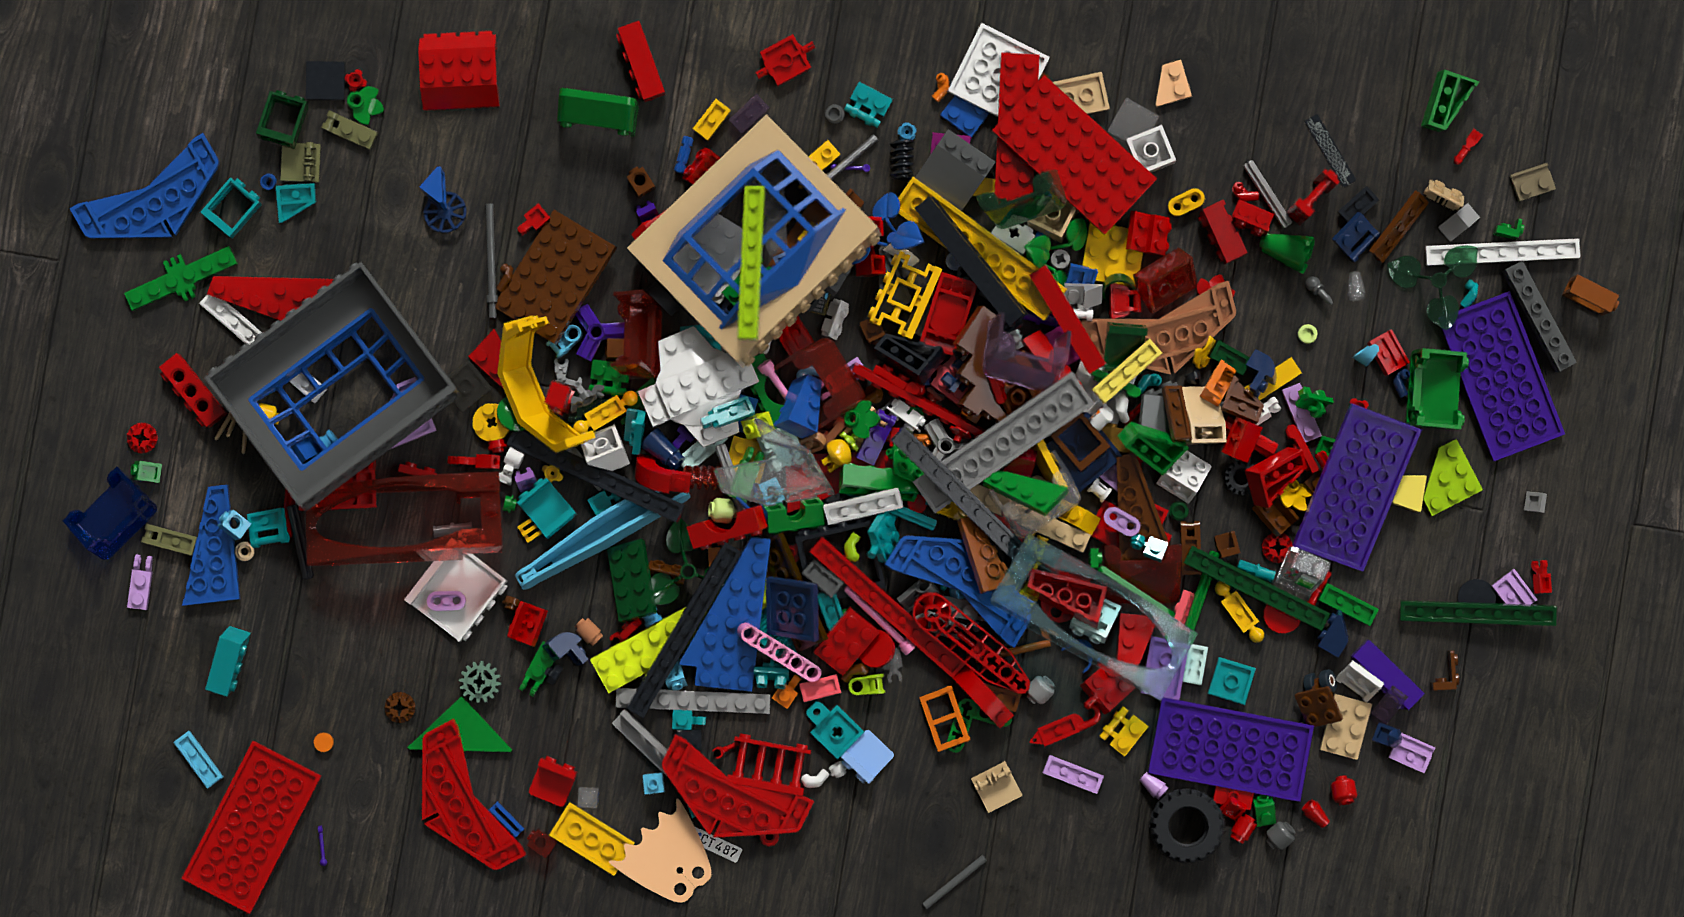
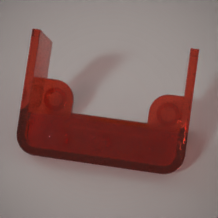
(641, 334)
(835, 375)

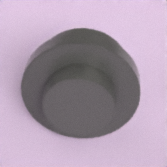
(834, 114)

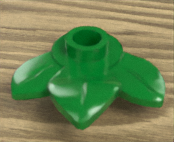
(368, 104)
(864, 419)

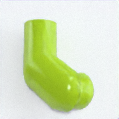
(849, 548)

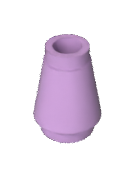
(1153, 785)

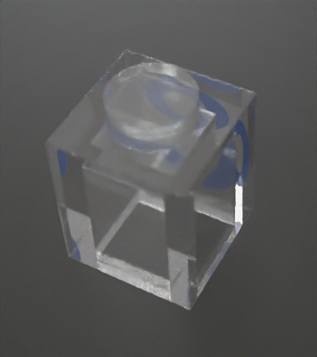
(588, 797)

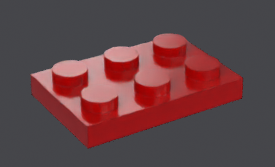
(846, 641)

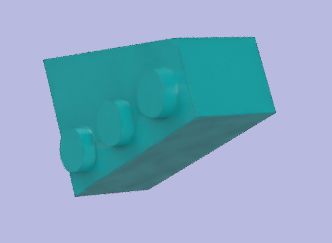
(227, 661)

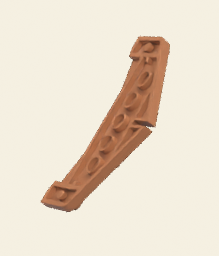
(1180, 330)

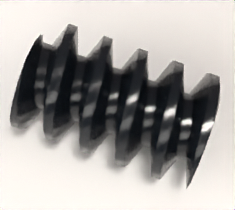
(900, 161)

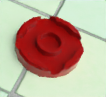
(1278, 620)
(879, 651)

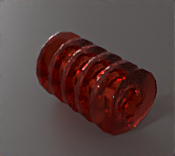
(702, 475)

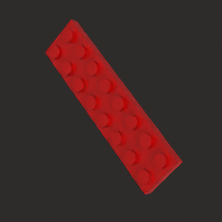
(1017, 77)

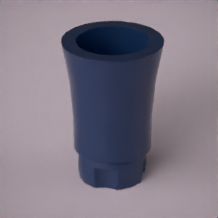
(662, 449)

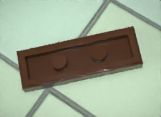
(1177, 413)

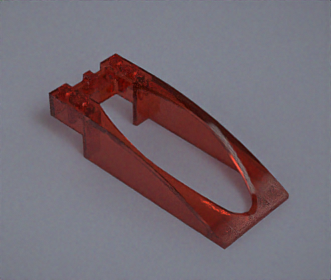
(450, 547)

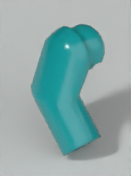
(1472, 293)

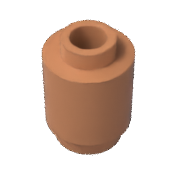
(588, 631)

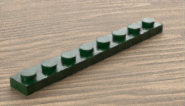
(1256, 588)
(1478, 613)

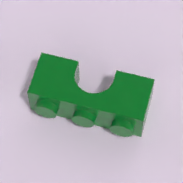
(809, 516)

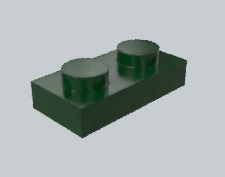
(1230, 356)

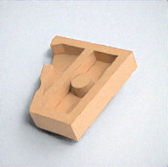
(1172, 84)

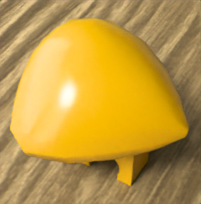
(839, 454)

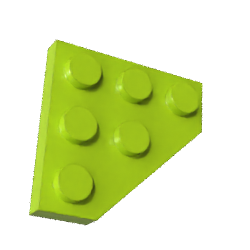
(1449, 479)

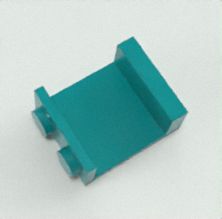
(546, 507)

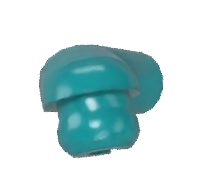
(1149, 380)

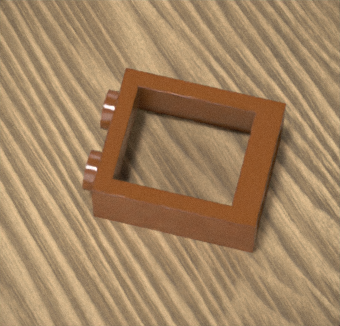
(1591, 295)

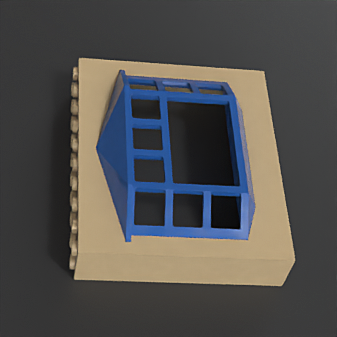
(793, 280)

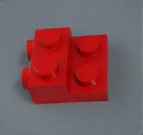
(1148, 233)

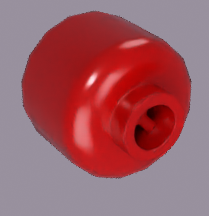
(1343, 790)

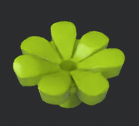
(850, 439)

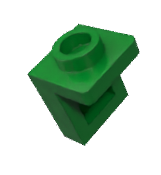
(1264, 810)

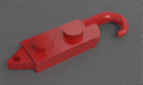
(1064, 727)

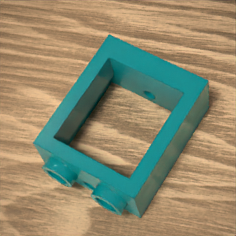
(219, 196)

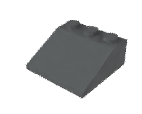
(955, 169)

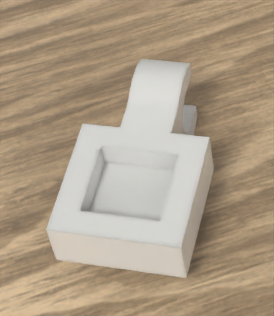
(1270, 406)

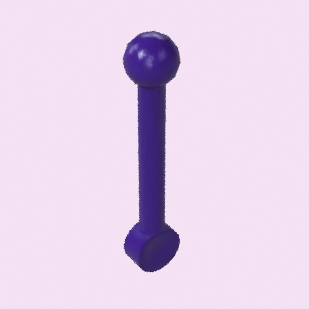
(865, 168)
(323, 861)

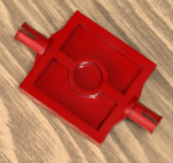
(785, 60)

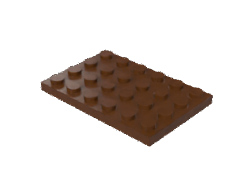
(556, 275)

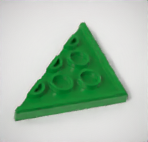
(474, 730)

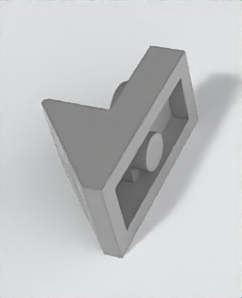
(1085, 294)

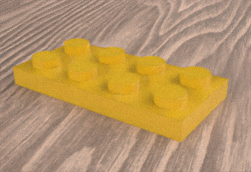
(590, 837)

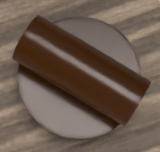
(873, 394)

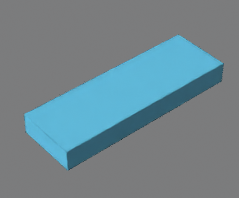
(198, 759)

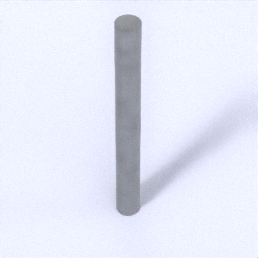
(852, 157)

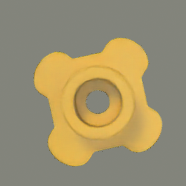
(547, 472)

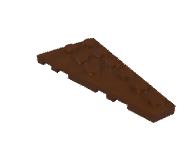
(1137, 501)

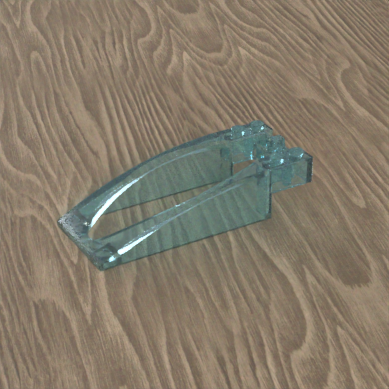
(1007, 598)

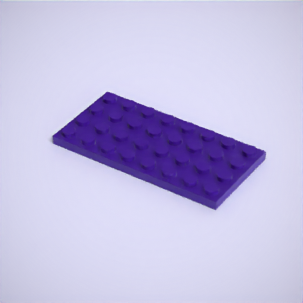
(1503, 378)
(1356, 487)
(1230, 749)

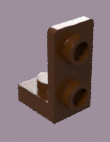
(1442, 683)

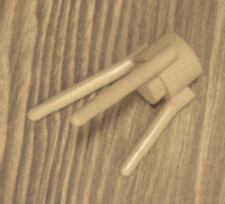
(244, 438)

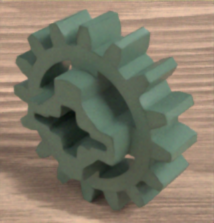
(488, 682)

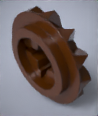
(406, 714)

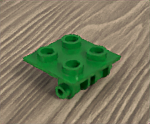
(903, 465)

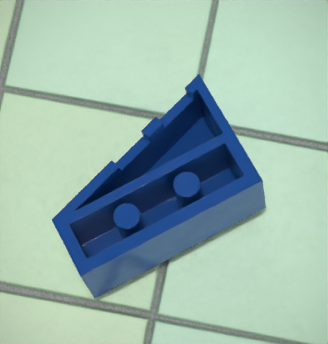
(801, 407)

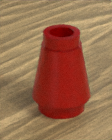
(1315, 813)

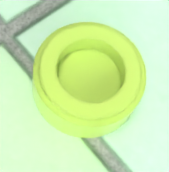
(1307, 334)

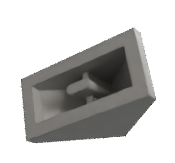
(1459, 222)

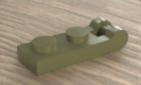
(350, 130)
(170, 539)

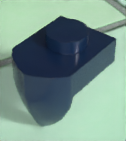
(1387, 735)

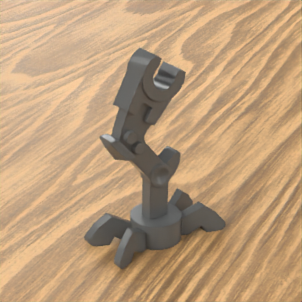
(585, 397)

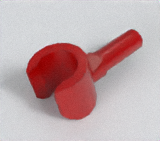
(724, 749)

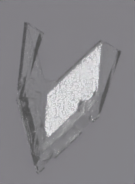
(785, 475)

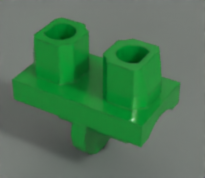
(1313, 402)

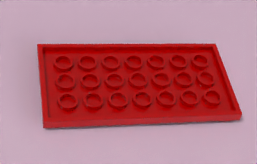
(1092, 166)
(251, 827)

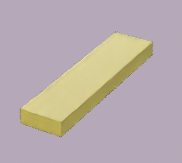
(1126, 371)

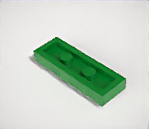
(1348, 604)

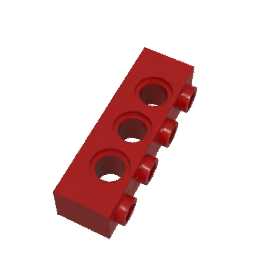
(215, 410)

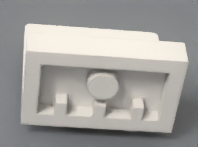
(1185, 476)

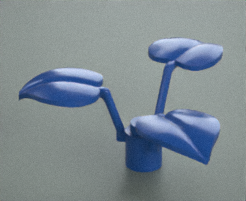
(907, 234)

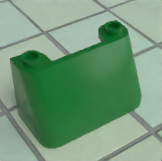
(1435, 388)

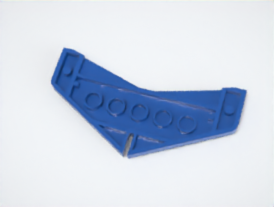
(165, 199)
(948, 564)

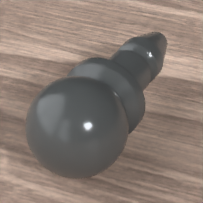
(1313, 285)

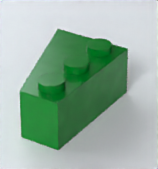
(1446, 99)

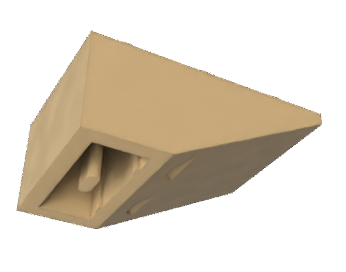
(1205, 419)

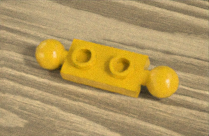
(606, 412)
(1240, 612)

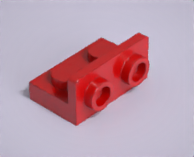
(704, 161)

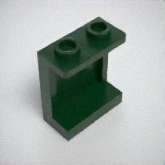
(1121, 342)

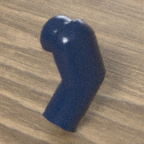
(1399, 382)

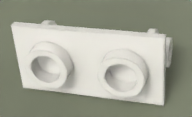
(833, 327)
(912, 420)

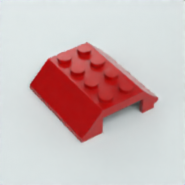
(458, 71)

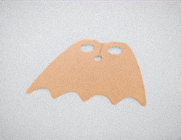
(662, 851)

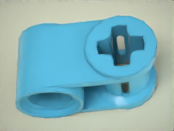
(565, 342)

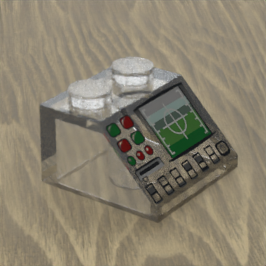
(1302, 571)

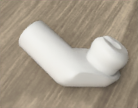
(1121, 407)
(815, 781)

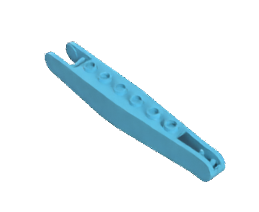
(590, 539)

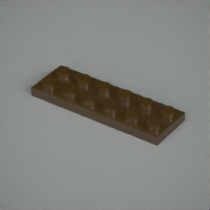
(783, 565)

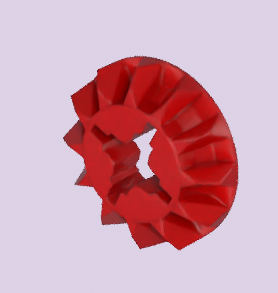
(149, 432)
(1270, 541)

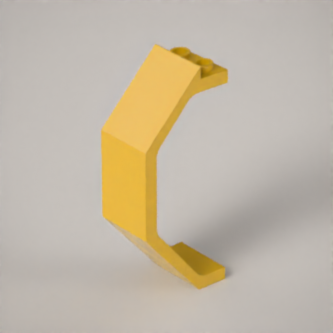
(524, 389)

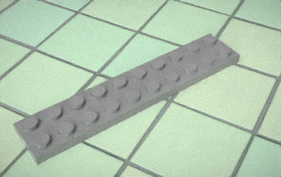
(1010, 437)

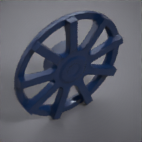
(445, 214)

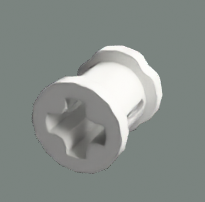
(1099, 490)

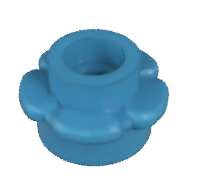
(907, 126)

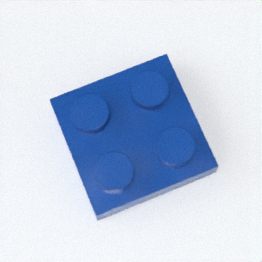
(964, 115)

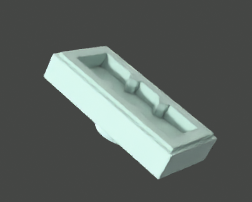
(1195, 664)

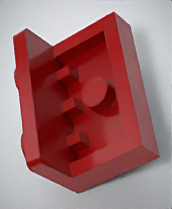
(527, 623)

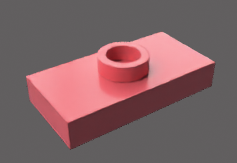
(1183, 607)
(821, 688)

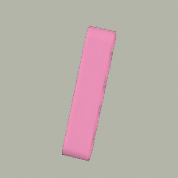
(787, 655)

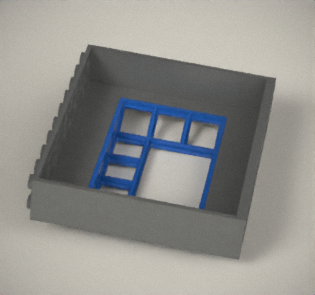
(300, 342)

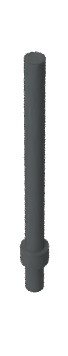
(492, 298)

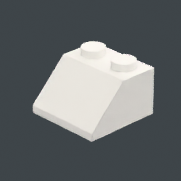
(1152, 149)
(606, 450)

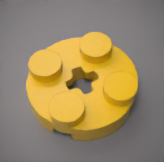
(481, 427)

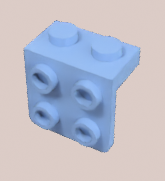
(867, 756)

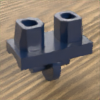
(951, 382)

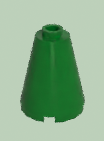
(1289, 249)

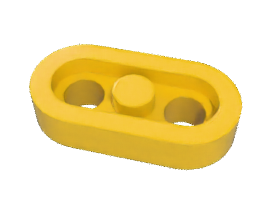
(1185, 202)

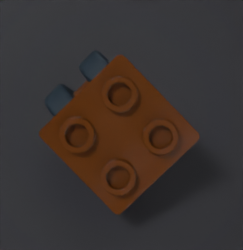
(1317, 700)

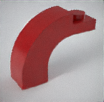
(659, 478)
(983, 696)

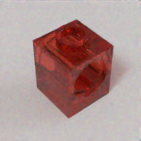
(550, 842)

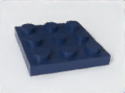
(1081, 444)
(792, 608)

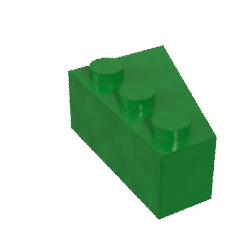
(1152, 446)

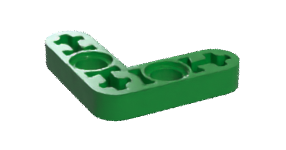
(973, 713)

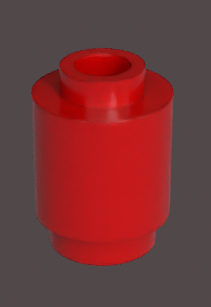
(1243, 828)

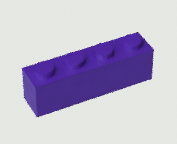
(1380, 666)

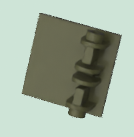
(301, 163)

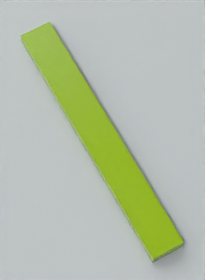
(751, 263)

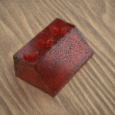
(1166, 279)

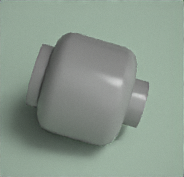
(1040, 690)

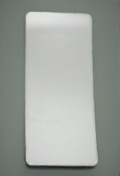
(913, 259)

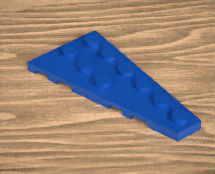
(214, 560)

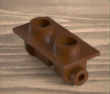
(660, 567)

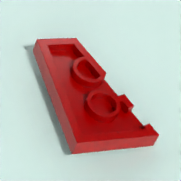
(487, 355)

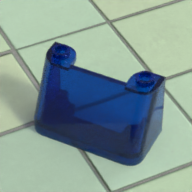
(112, 516)

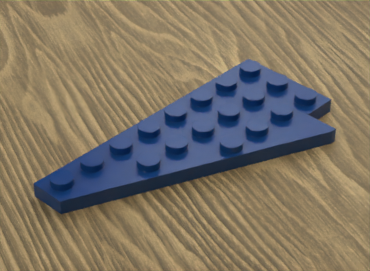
(716, 649)

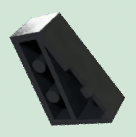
(909, 357)

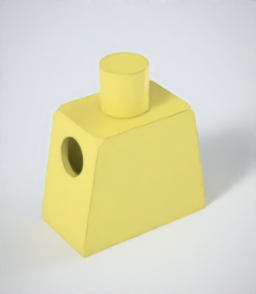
(1410, 492)

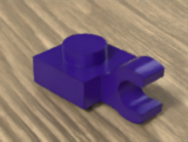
(684, 435)

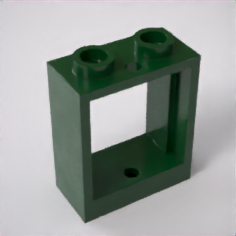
(277, 137)

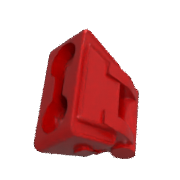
(1119, 301)

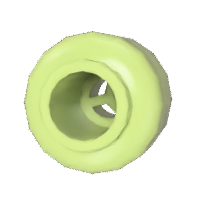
(722, 510)

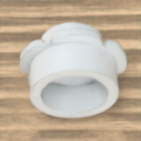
(837, 769)

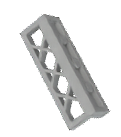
(640, 738)

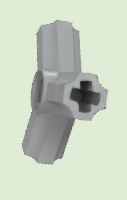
(939, 436)

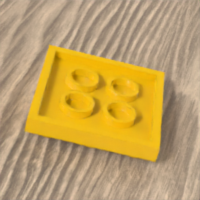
(1110, 254)

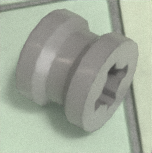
(1060, 262)

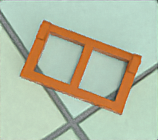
(947, 690)

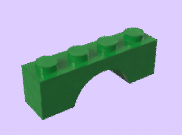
(759, 389)

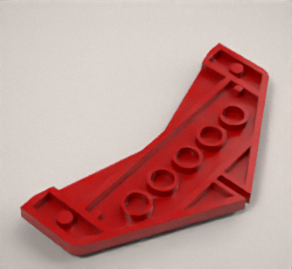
(738, 807)
(461, 815)

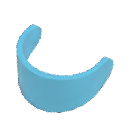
(1367, 354)

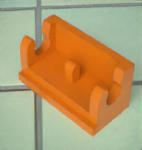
(1218, 383)

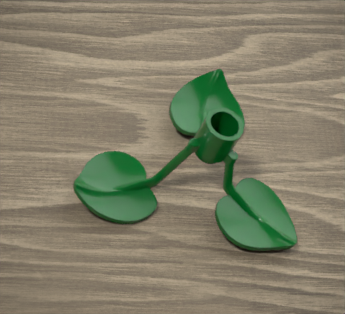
(1039, 247)

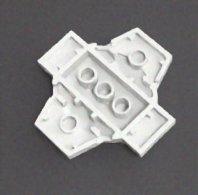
(692, 383)

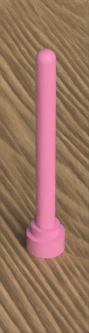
(767, 368)
(905, 645)

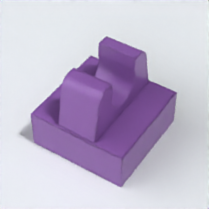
(526, 480)

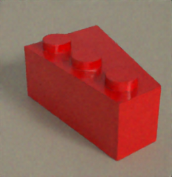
(1222, 232)
(1273, 474)
(1133, 637)

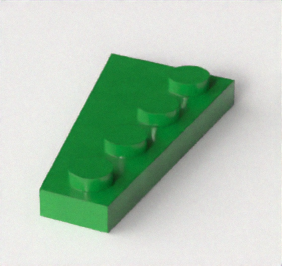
(1026, 491)

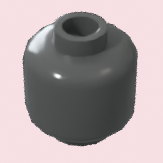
(1280, 835)

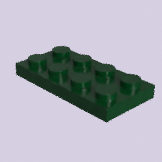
(631, 580)

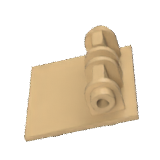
(1437, 188)
(996, 787)

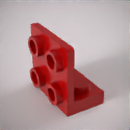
(1252, 218)

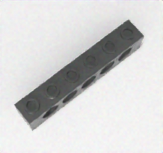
(1539, 317)

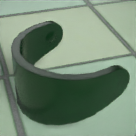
(1114, 279)

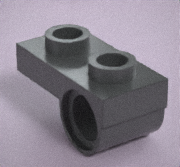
(909, 597)

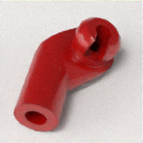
(1242, 194)

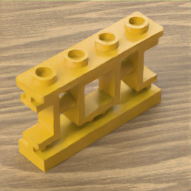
(917, 301)

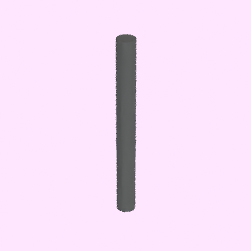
(954, 882)

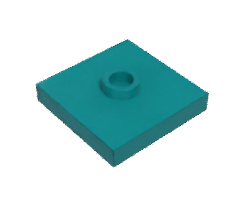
(1231, 681)

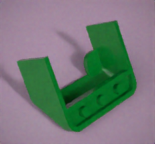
(597, 110)

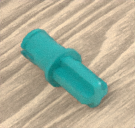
(1257, 570)

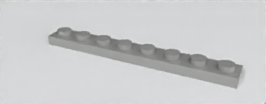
(701, 701)

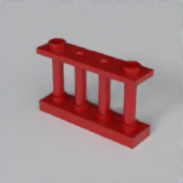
(1303, 208)
(775, 783)

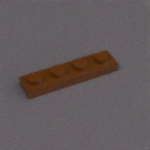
(1399, 226)

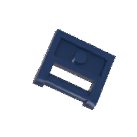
(1352, 233)

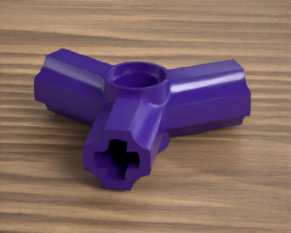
(589, 322)

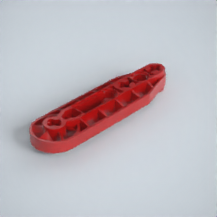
(979, 651)

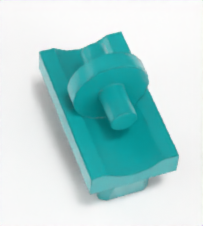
(771, 671)

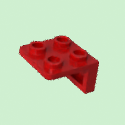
(553, 781)

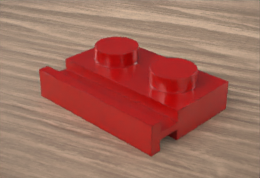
(795, 337)
(1390, 353)

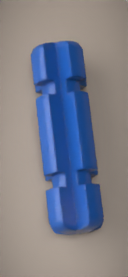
(683, 154)

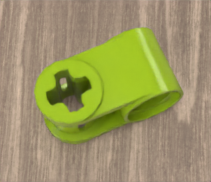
(868, 685)

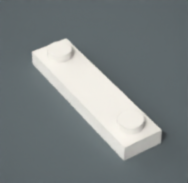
(863, 506)

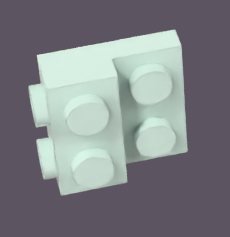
(1108, 616)

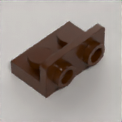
(1276, 517)

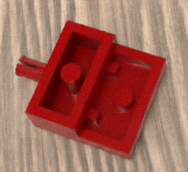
(1105, 690)

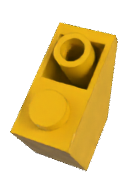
(1081, 519)

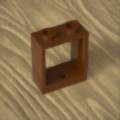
(1093, 455)

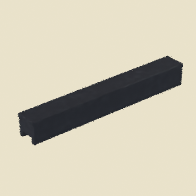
(971, 260)

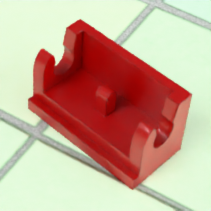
(1241, 439)

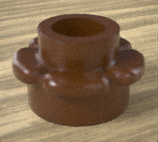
(511, 603)

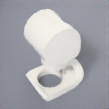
(512, 461)

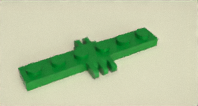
(180, 278)

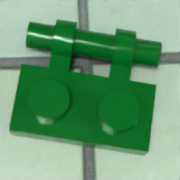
(603, 371)

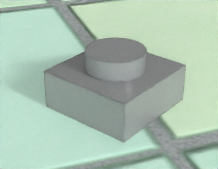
(1535, 502)

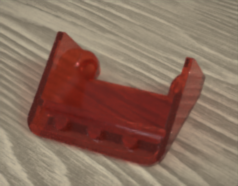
(1154, 578)

